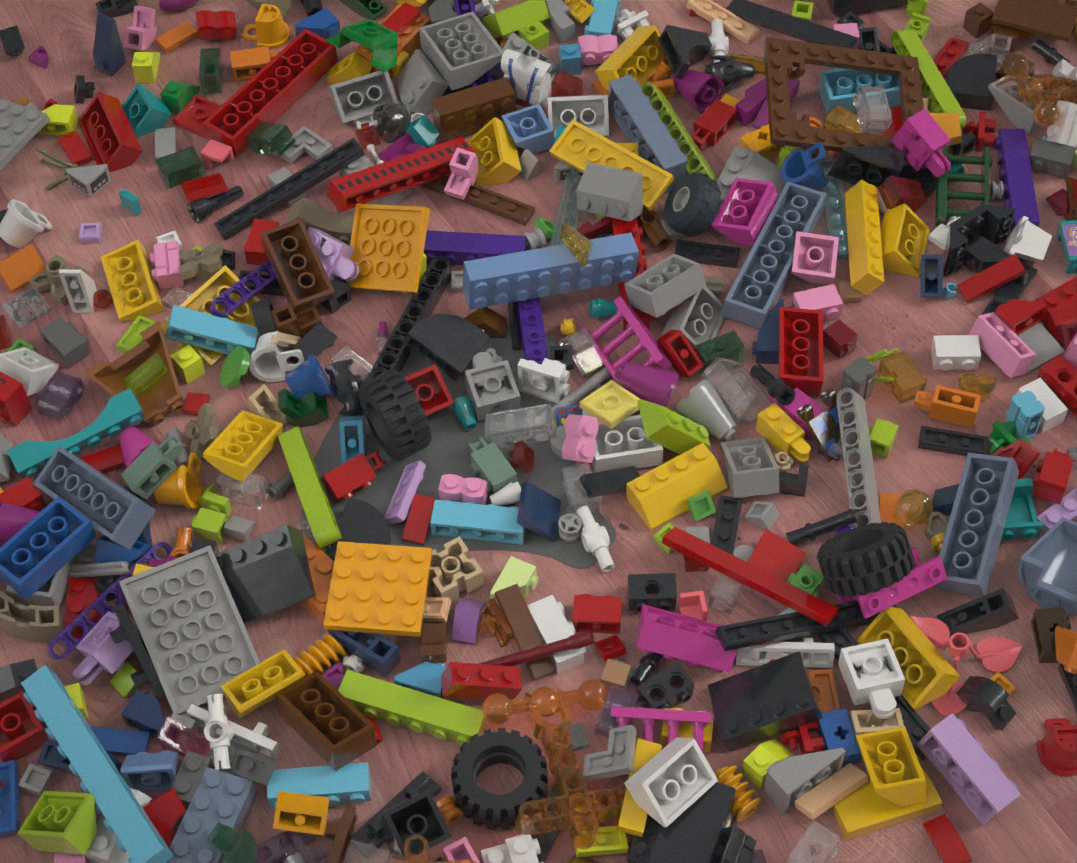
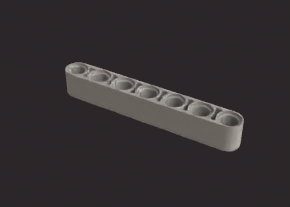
(852, 407)

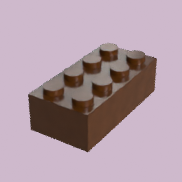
(472, 108)
(326, 720)

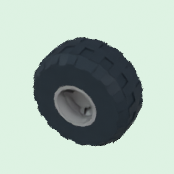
(692, 204)

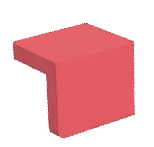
(214, 152)
(693, 605)

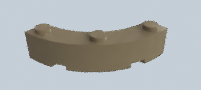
(316, 217)
(30, 621)

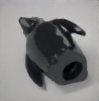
(730, 71)
(345, 386)

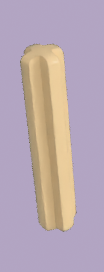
(285, 340)

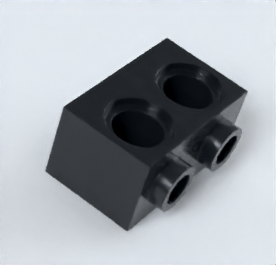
(661, 687)

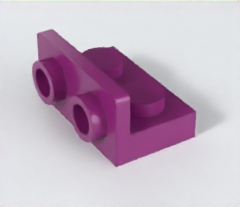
(403, 146)

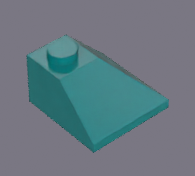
(145, 111)

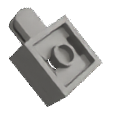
(491, 386)

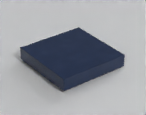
(539, 511)

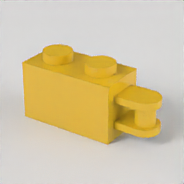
(783, 433)

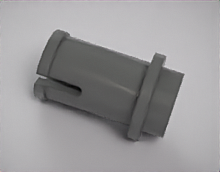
(280, 486)

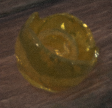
(980, 384)
(913, 508)

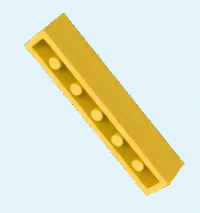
(864, 237)

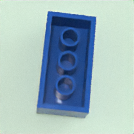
(44, 547)

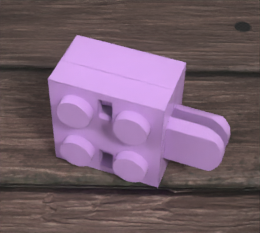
(334, 255)
(101, 651)

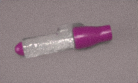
(381, 336)

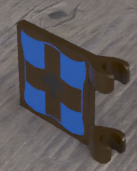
(824, 426)

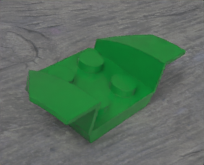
(373, 37)

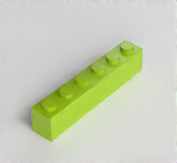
(412, 708)

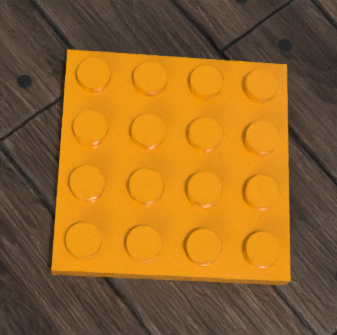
(388, 246)
(378, 589)

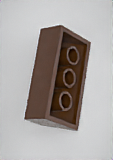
(296, 265)

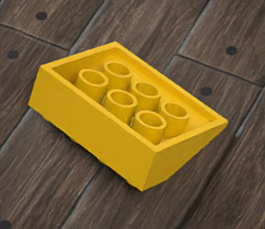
(203, 298)

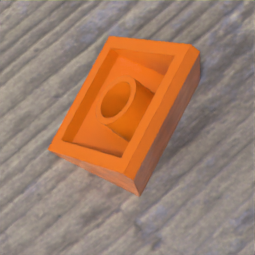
(20, 267)

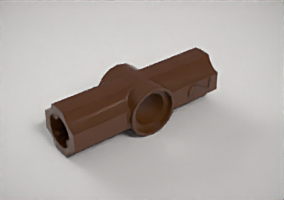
(653, 229)

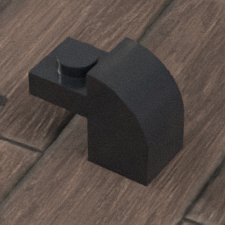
(988, 697)

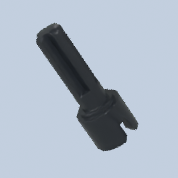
(204, 207)

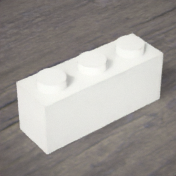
(553, 627)

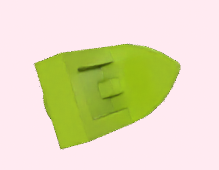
(214, 502)

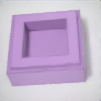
(90, 233)

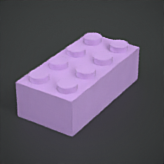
(968, 768)

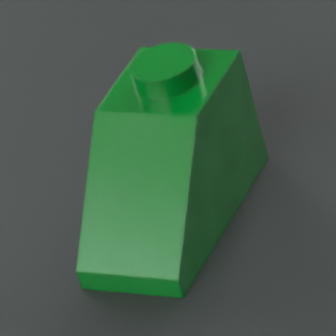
(178, 94)

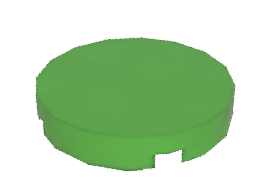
(234, 366)

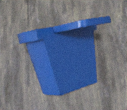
(804, 169)
(308, 378)

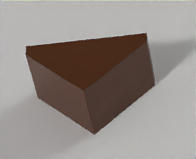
(489, 321)

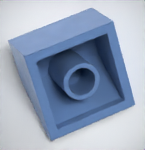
(530, 128)
(151, 771)

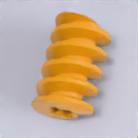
(319, 655)
(742, 804)

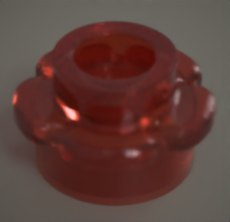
(102, 299)

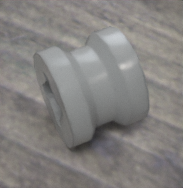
(535, 239)
(568, 522)

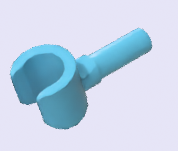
(949, 291)

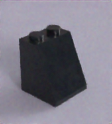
(414, 816)

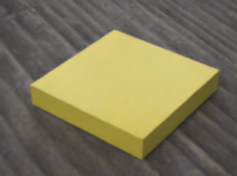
(610, 404)

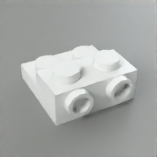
(544, 380)
(515, 850)

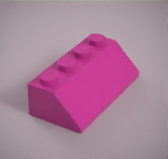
(682, 638)

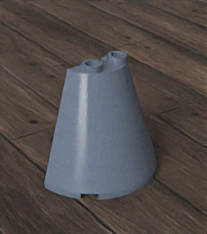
(1051, 568)

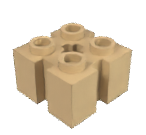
(454, 570)

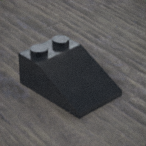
(868, 164)

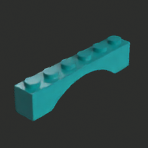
(119, 413)

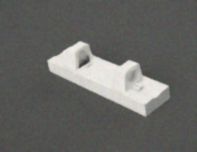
(813, 654)
(253, 740)

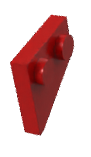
(1023, 454)

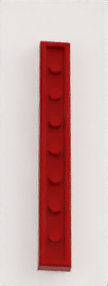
(751, 576)

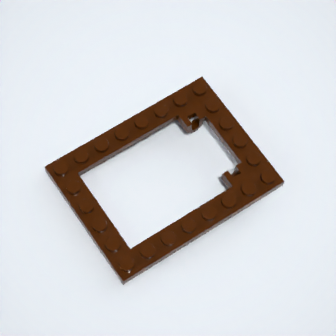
(783, 55)

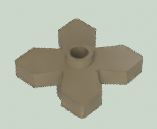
(201, 263)
(51, 278)
(202, 431)

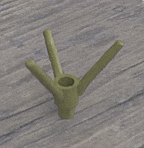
(57, 162)

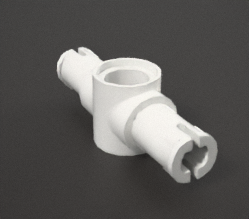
(719, 41)
(595, 539)
(221, 744)

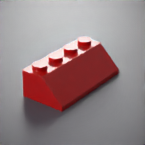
(109, 133)
(1060, 306)
(801, 349)

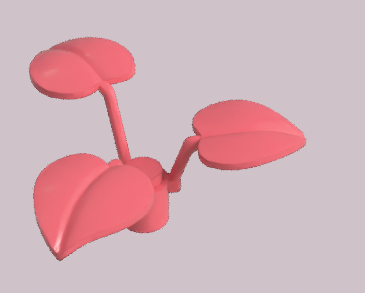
(996, 655)

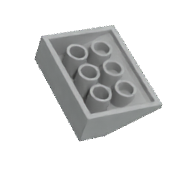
(460, 49)
(748, 165)

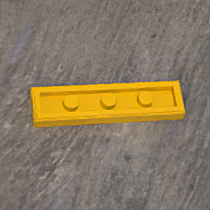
(632, 817)

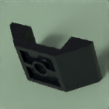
(985, 221)

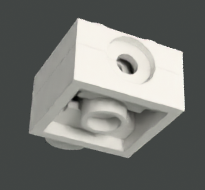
(872, 676)

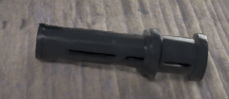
(775, 387)

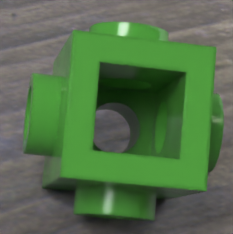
(807, 580)

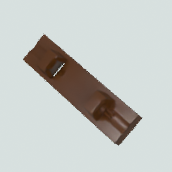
(341, 834)

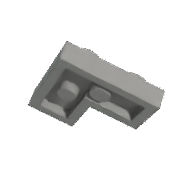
(307, 142)
(616, 760)

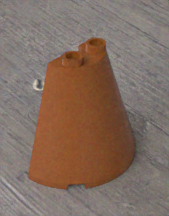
(158, 398)

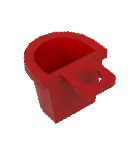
(1059, 747)

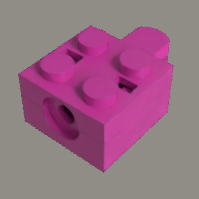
(923, 143)

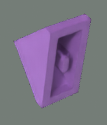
(467, 620)

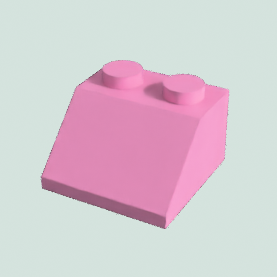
(815, 257)

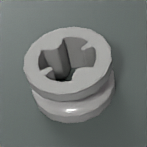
(996, 190)

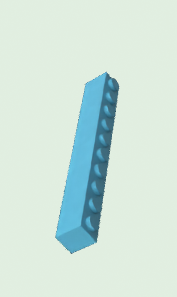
(94, 766)

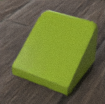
(122, 681)

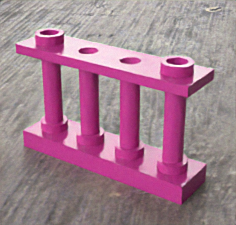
(634, 327)
(920, 578)
(672, 717)

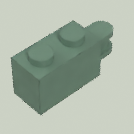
(490, 465)
(152, 467)

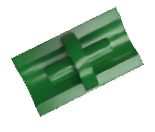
(1003, 435)

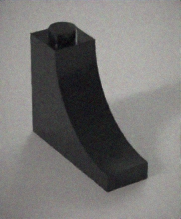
(681, 46)

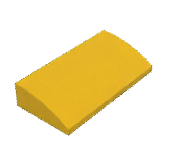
(131, 282)
(243, 445)
(868, 812)

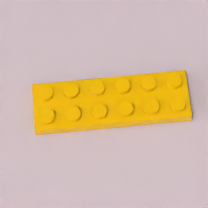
(582, 145)

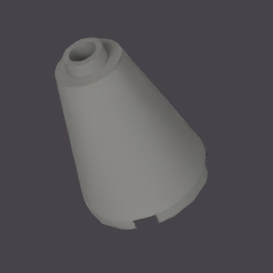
(707, 409)

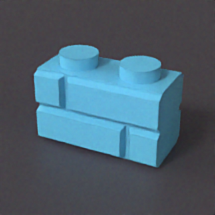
(1025, 414)

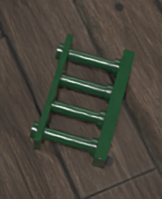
(944, 194)

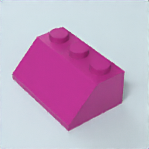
(745, 210)

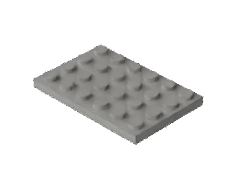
(189, 627)

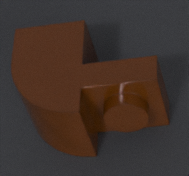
(295, 323)
(434, 642)

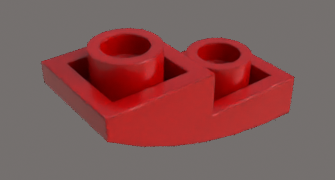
(946, 840)

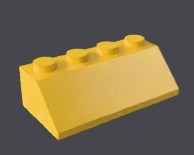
(635, 56)
(663, 491)
(923, 666)

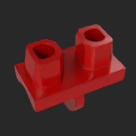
(979, 129)
(801, 736)

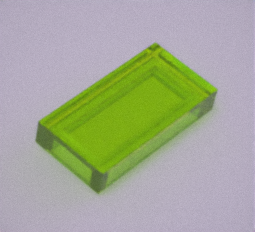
(146, 374)

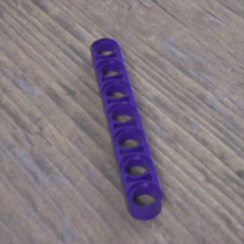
(244, 293)
(100, 605)

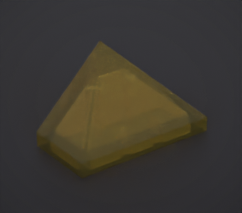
(757, 62)
(576, 243)

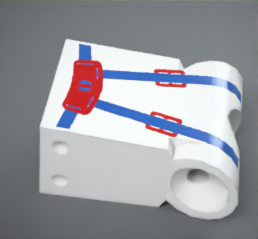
(528, 78)

